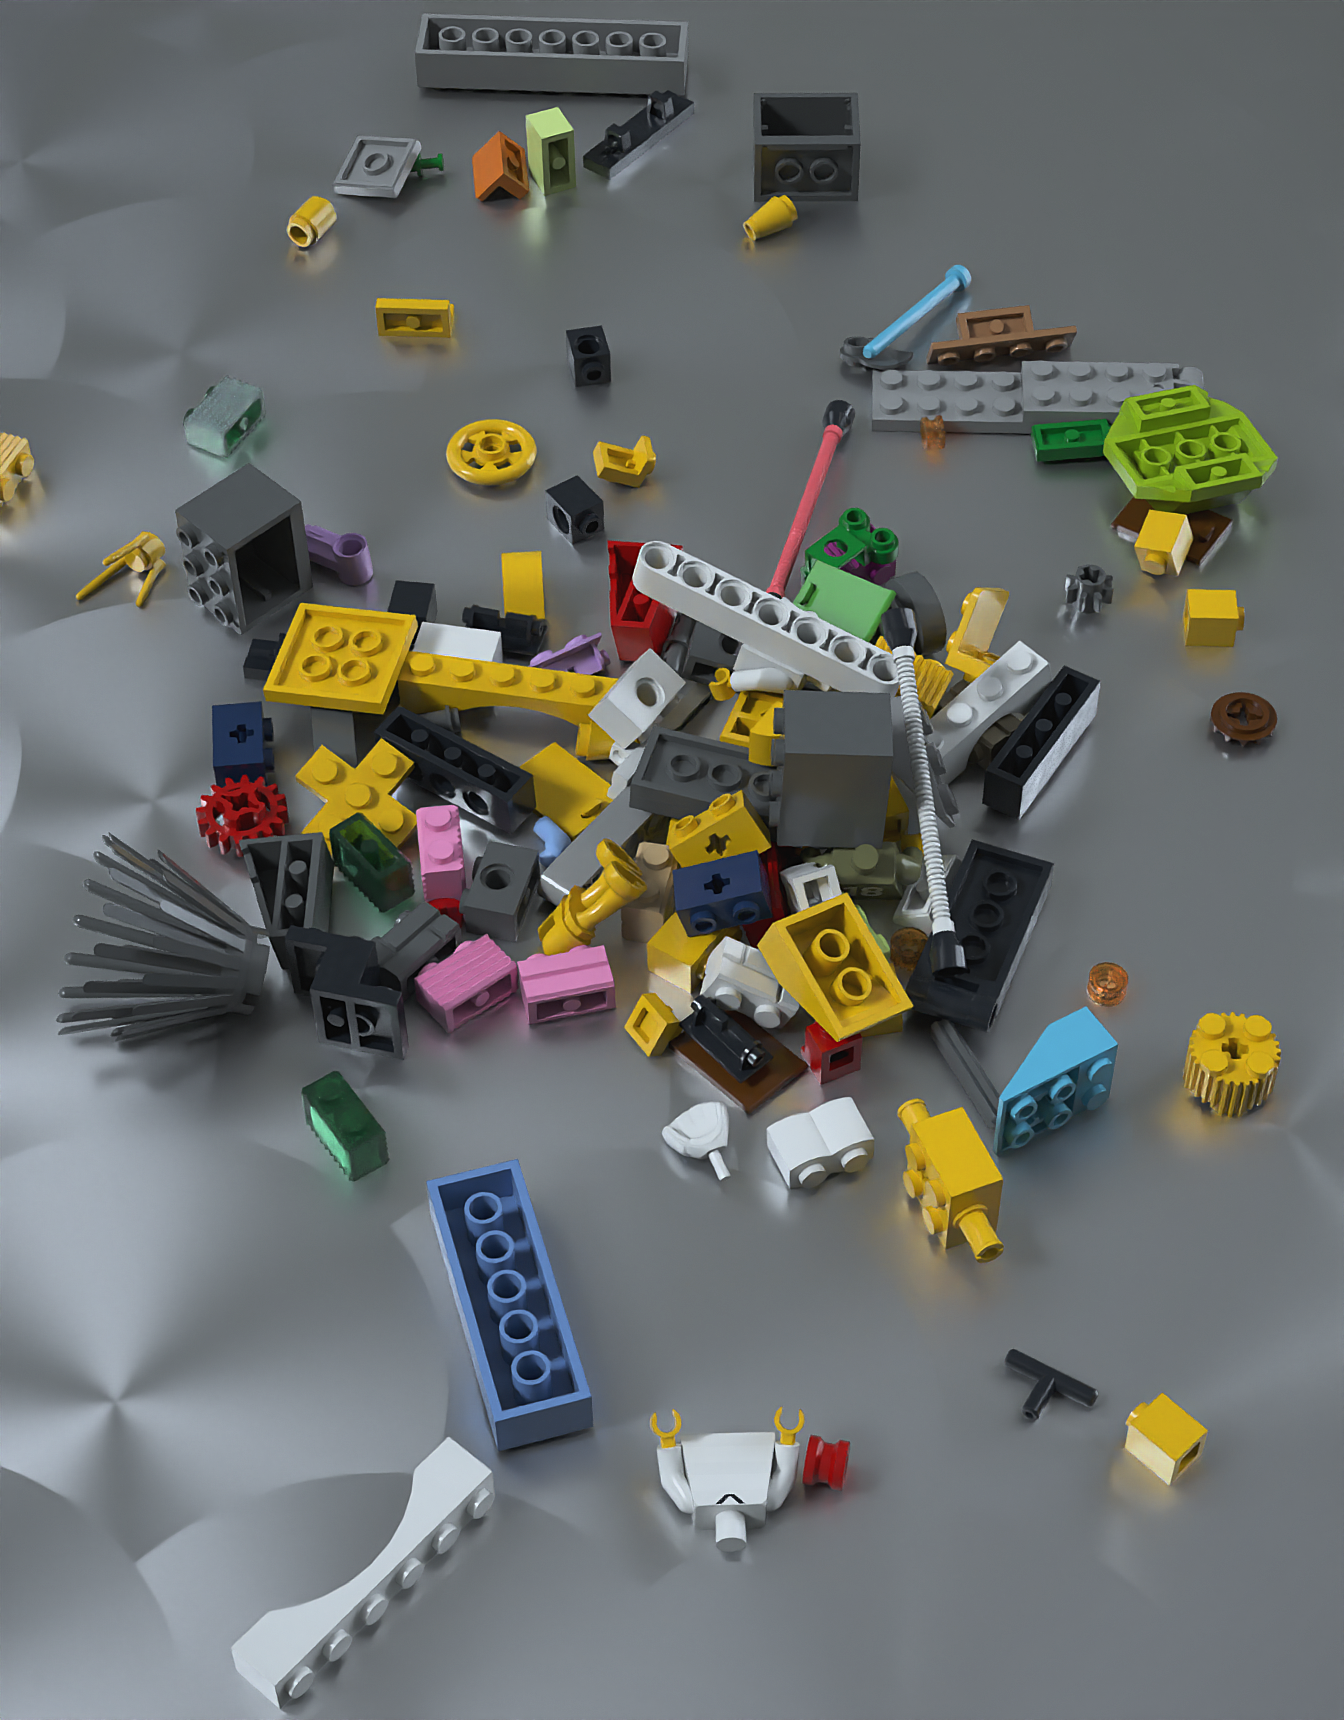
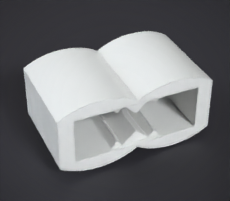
(820, 1143)

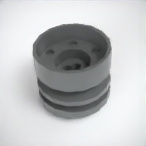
(918, 594)

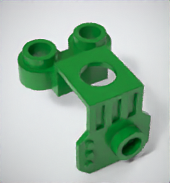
(856, 541)

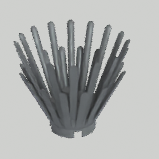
(207, 946)

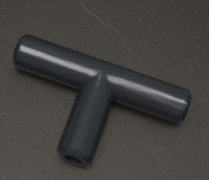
(1047, 1383)

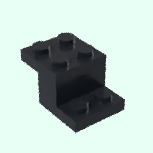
(347, 992)

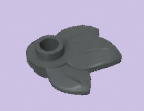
(887, 359)

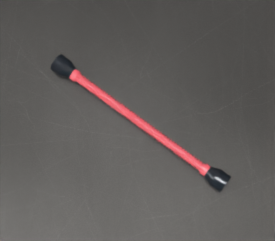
(836, 423)

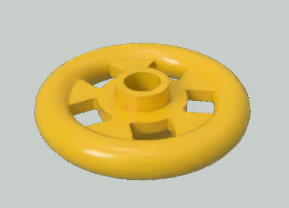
(491, 452)

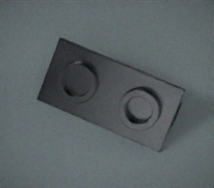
(518, 631)
(724, 1039)

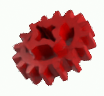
(241, 813)

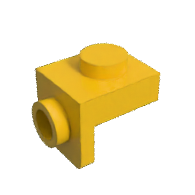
(624, 464)

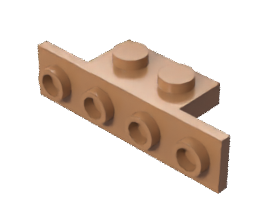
(998, 333)

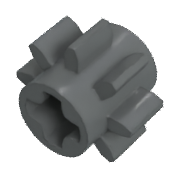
(1089, 589)

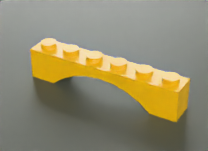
(435, 680)

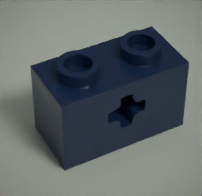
(241, 742)
(722, 893)

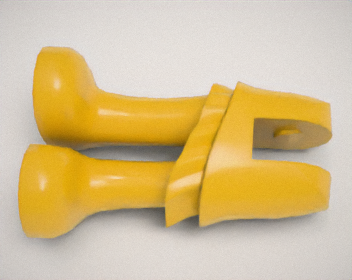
(581, 910)

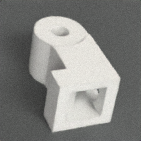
(809, 885)

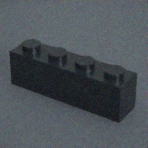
(1041, 742)

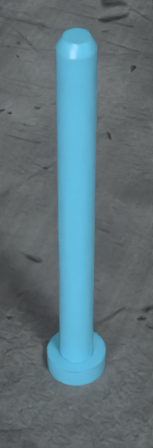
(956, 279)

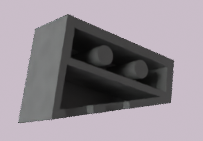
(291, 884)

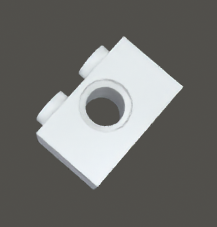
(637, 699)

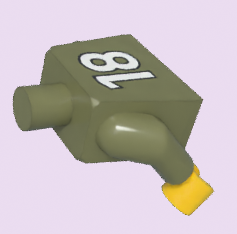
(872, 871)

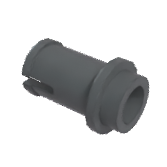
(445, 718)

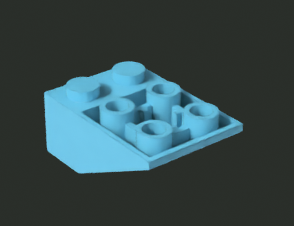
(1058, 1079)

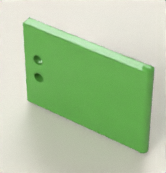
(844, 600)

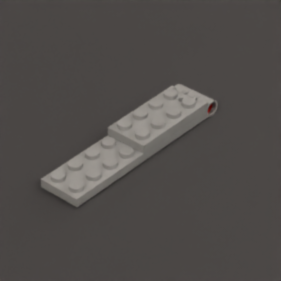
(1017, 400)

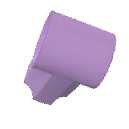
(343, 553)

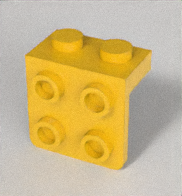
(970, 643)

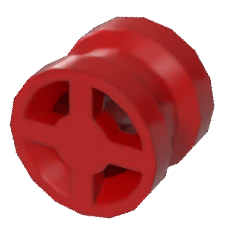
(826, 1463)

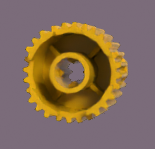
(1232, 1062)

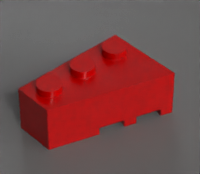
(635, 618)

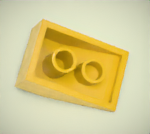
(834, 968)

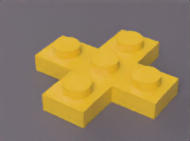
(360, 790)

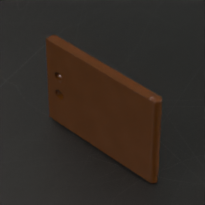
(1205, 526)
(758, 1087)

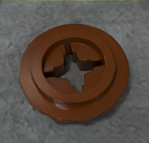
(1258, 714)

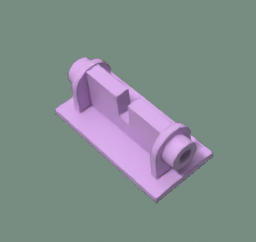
(579, 654)

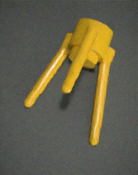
(140, 555)

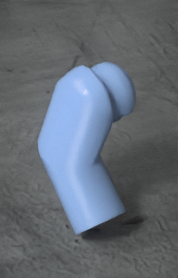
(554, 837)

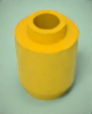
(311, 221)

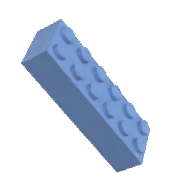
(509, 1305)

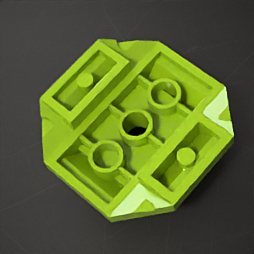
(1187, 451)

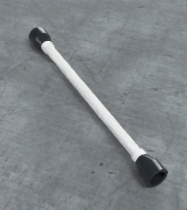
(946, 950)

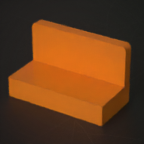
(500, 164)

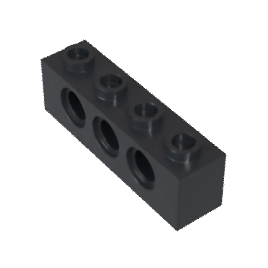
(460, 770)

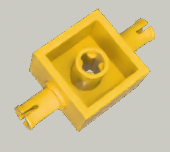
(953, 1179)

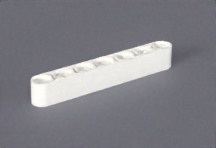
(763, 621)

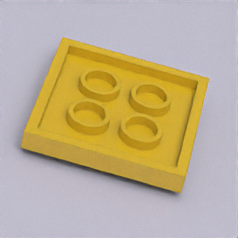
(341, 658)

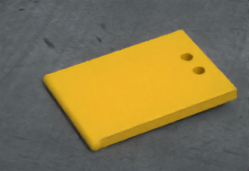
(566, 789)

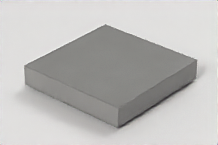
(377, 166)

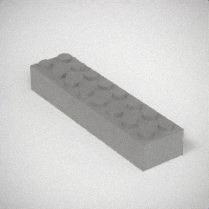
(551, 54)

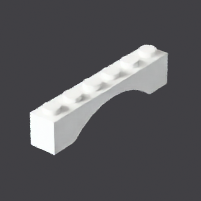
(295, 1642)

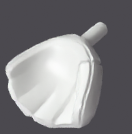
(701, 1134)

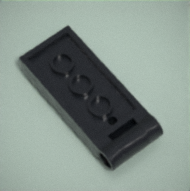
(993, 915)

